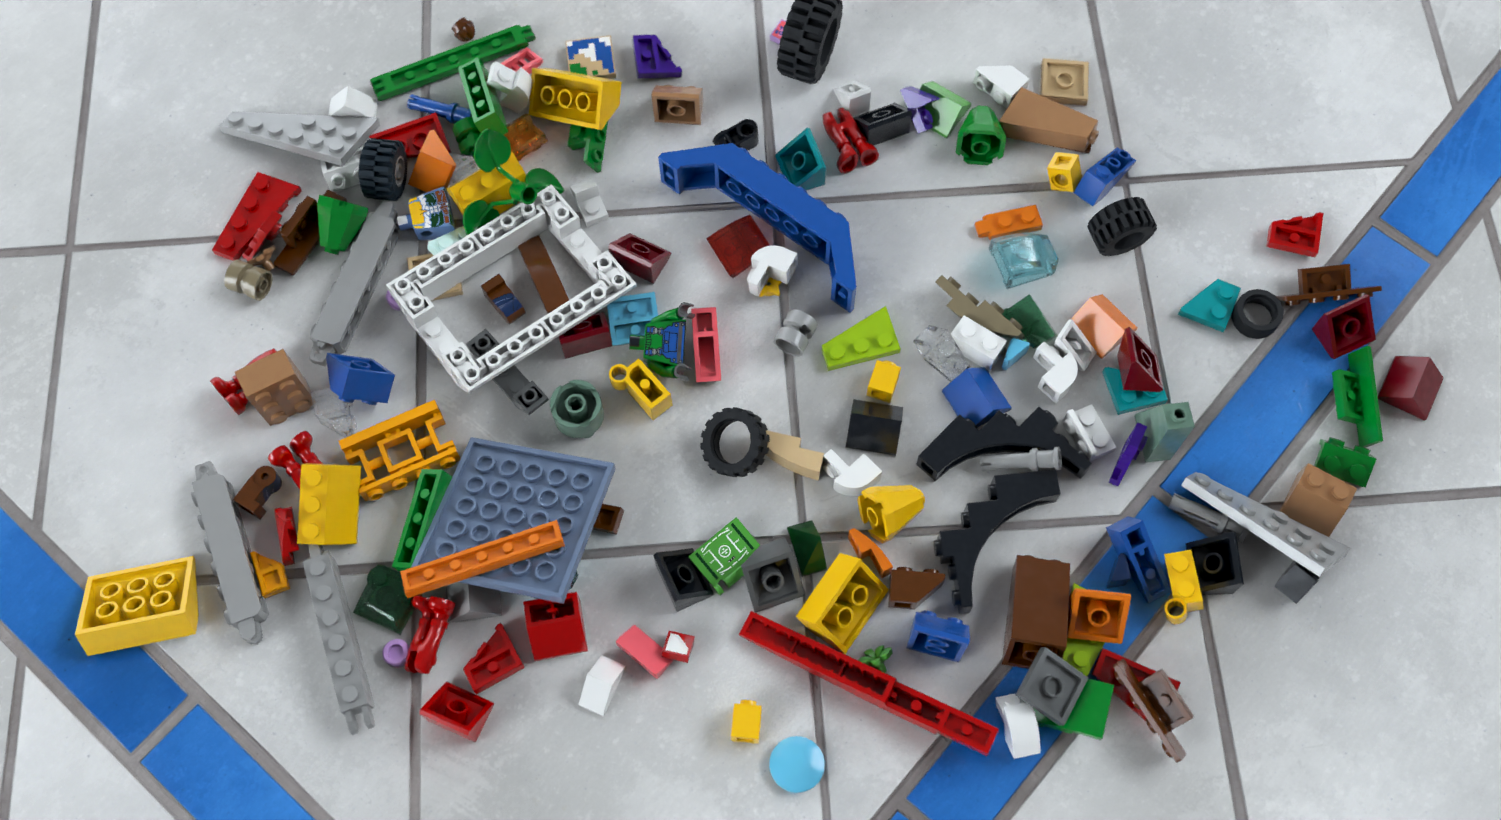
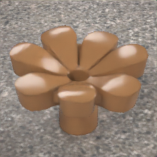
(264, 259)

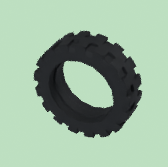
(712, 436)

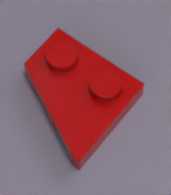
(268, 231)
(1296, 235)
(493, 661)

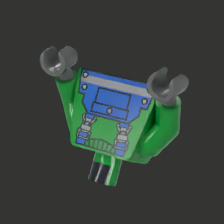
(665, 342)

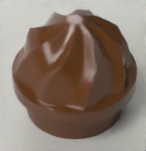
(464, 29)

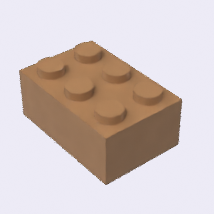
(275, 387)

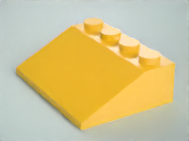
(139, 606)

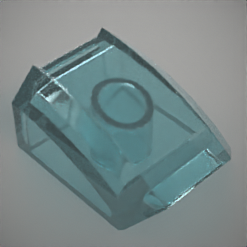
(1023, 257)

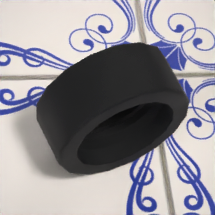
(1265, 299)

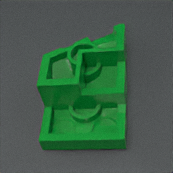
(1088, 713)

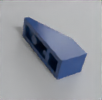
(1132, 539)

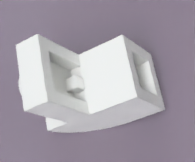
(514, 86)
(771, 262)
(1060, 373)
(853, 478)
(1019, 725)

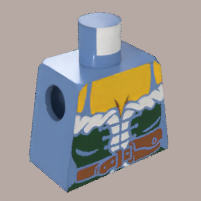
(429, 215)

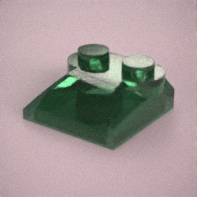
(385, 600)

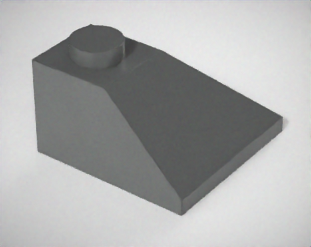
(772, 575)

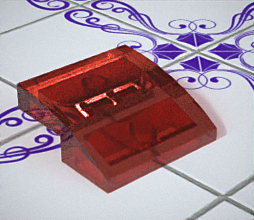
(737, 244)

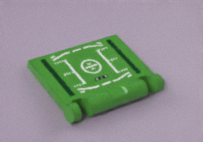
(724, 554)

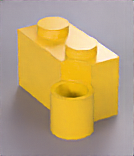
(642, 387)
(1183, 585)

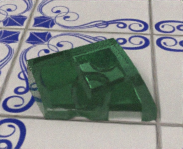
(1034, 323)

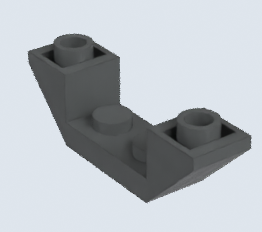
(512, 382)

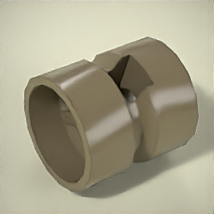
(246, 279)

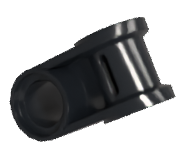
(736, 135)

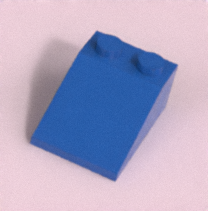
(938, 636)

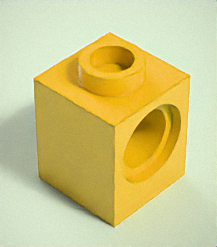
(1064, 172)
(883, 381)
(746, 722)

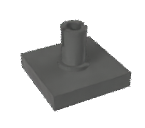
(1052, 686)

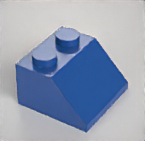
(359, 379)

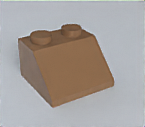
(677, 104)
(1318, 499)

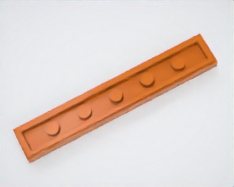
(482, 559)

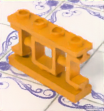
(394, 432)

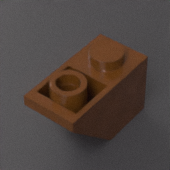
(912, 588)

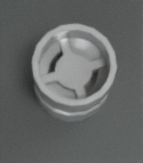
(795, 333)

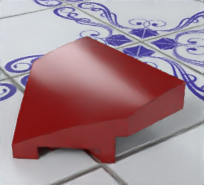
(286, 534)

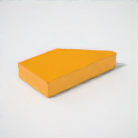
(270, 575)

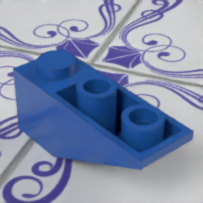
(1104, 176)

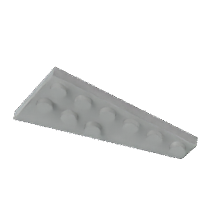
(314, 136)
(1290, 537)

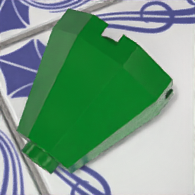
(981, 137)
(338, 223)

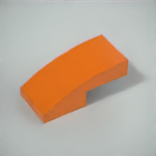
(866, 547)

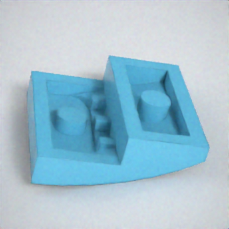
(630, 315)

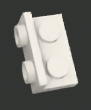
(342, 176)
(1088, 432)

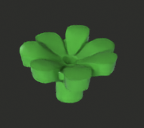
(877, 658)

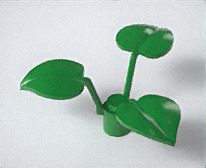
(489, 152)

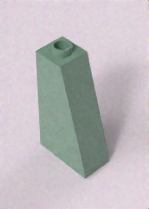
(1166, 429)

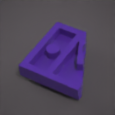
(653, 59)
(1130, 450)

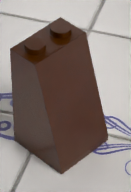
(1036, 610)

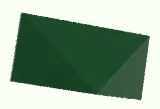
(807, 548)

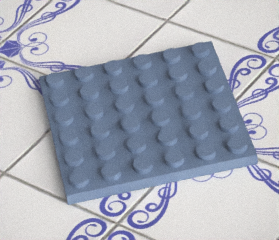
(510, 490)

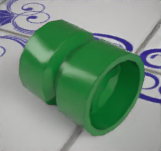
(466, 135)

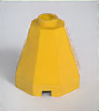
(889, 509)

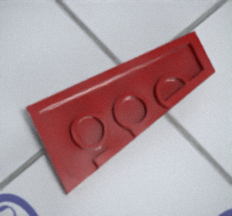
(256, 205)

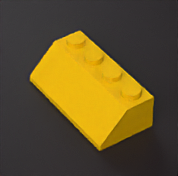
(573, 97)

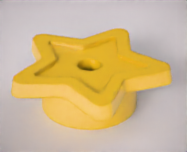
(770, 290)

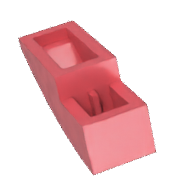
(706, 345)

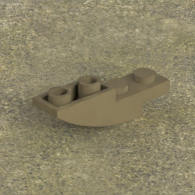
(985, 314)

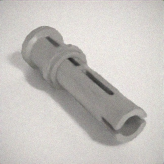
(1033, 459)
(1206, 515)

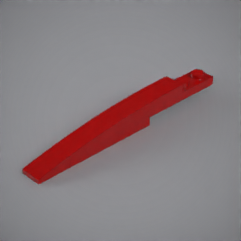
(869, 684)

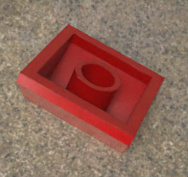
(457, 711)

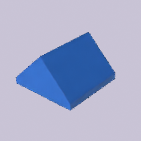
(975, 396)

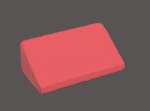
(643, 651)

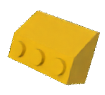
(487, 186)
(329, 504)
(842, 602)

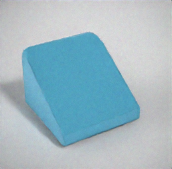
(1015, 351)

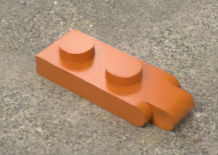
(1009, 222)

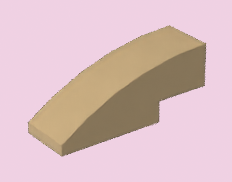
(788, 453)

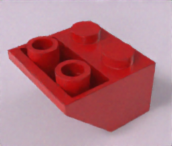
(555, 627)

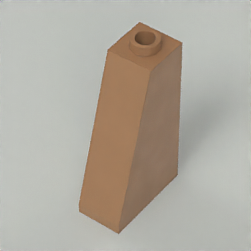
(1047, 122)

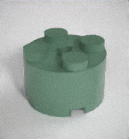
(566, 412)

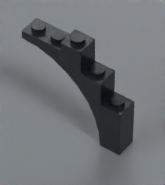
(1000, 434)
(1010, 496)

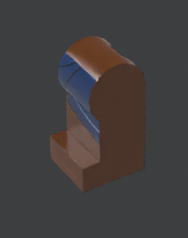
(502, 299)
(258, 490)

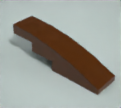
(543, 273)

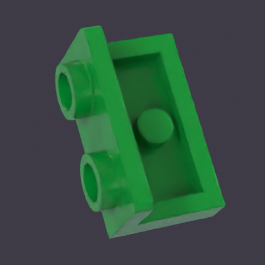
(1344, 462)

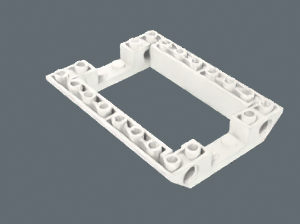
(481, 248)

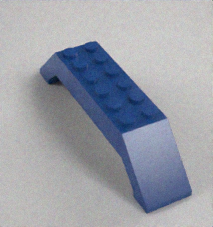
(772, 200)

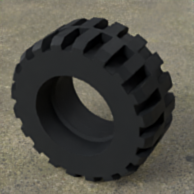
(809, 39)

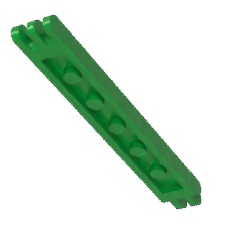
(447, 62)

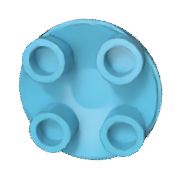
(797, 764)

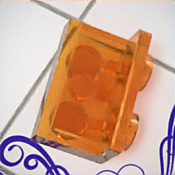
(524, 136)

